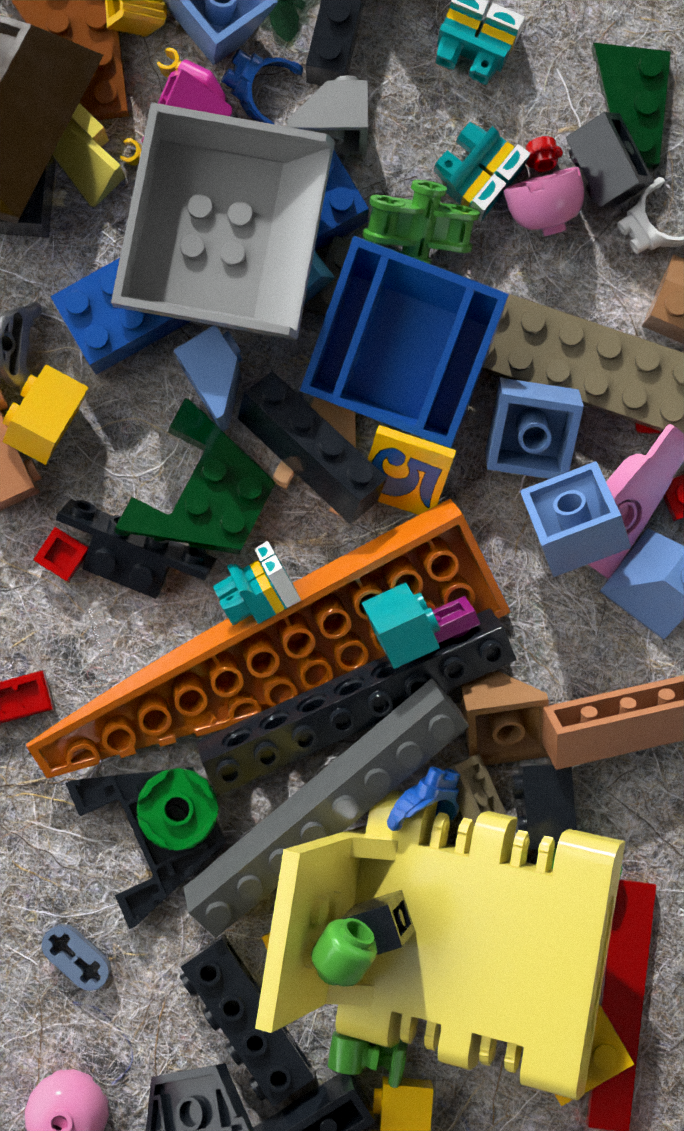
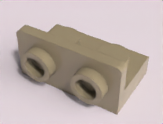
(476, 789)

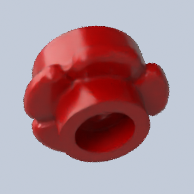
(543, 153)

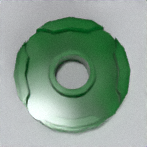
(153, 813)

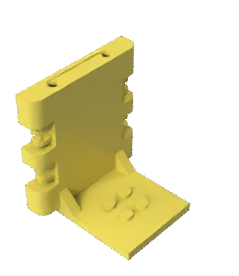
(493, 948)

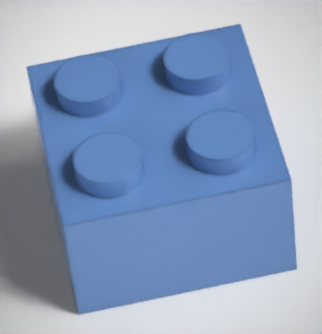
(533, 428)

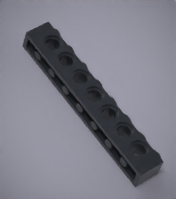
(346, 706)

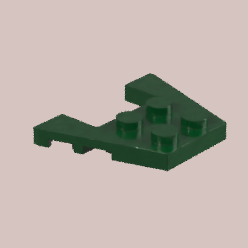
(218, 499)

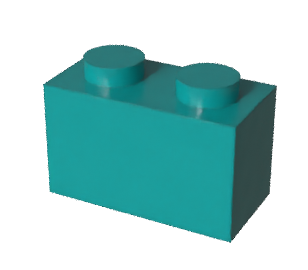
(402, 624)

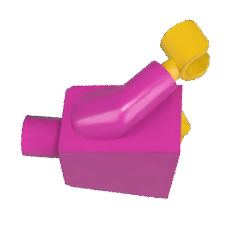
(188, 88)

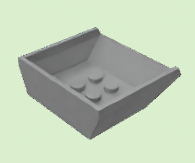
(223, 221)

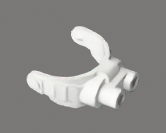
(642, 232)

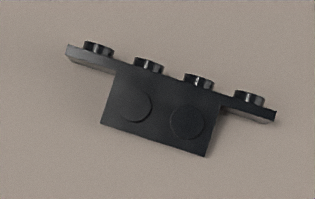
(131, 559)

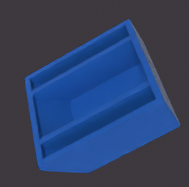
(404, 342)

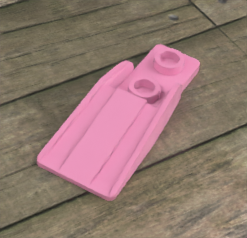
(640, 486)

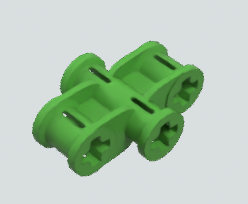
(421, 222)

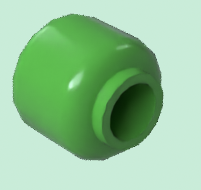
(344, 952)

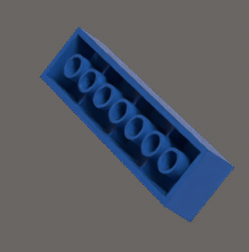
(114, 333)

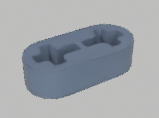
(68, 964)

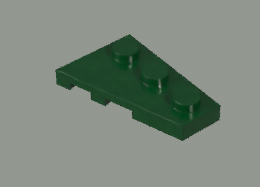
(636, 87)

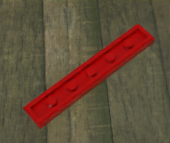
(623, 998)

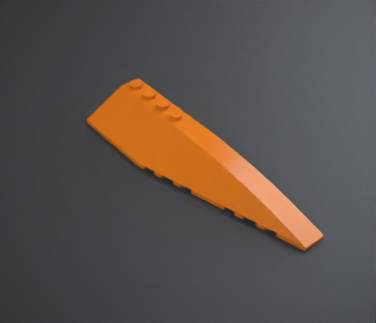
(254, 666)

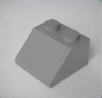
(339, 111)

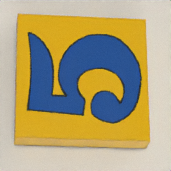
(413, 469)

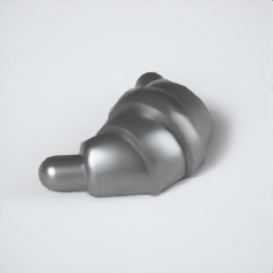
(15, 343)

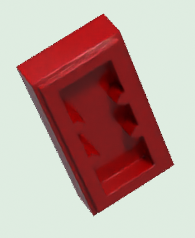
(24, 697)

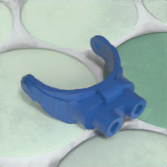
(243, 74)
(434, 787)

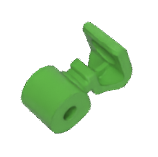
(352, 1056)

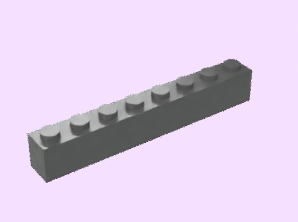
(325, 805)

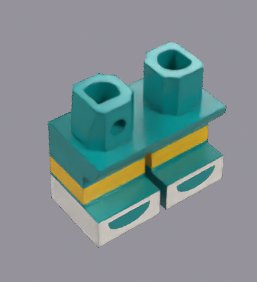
(490, 49)
(484, 172)
(257, 589)

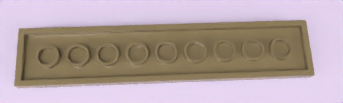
(559, 349)

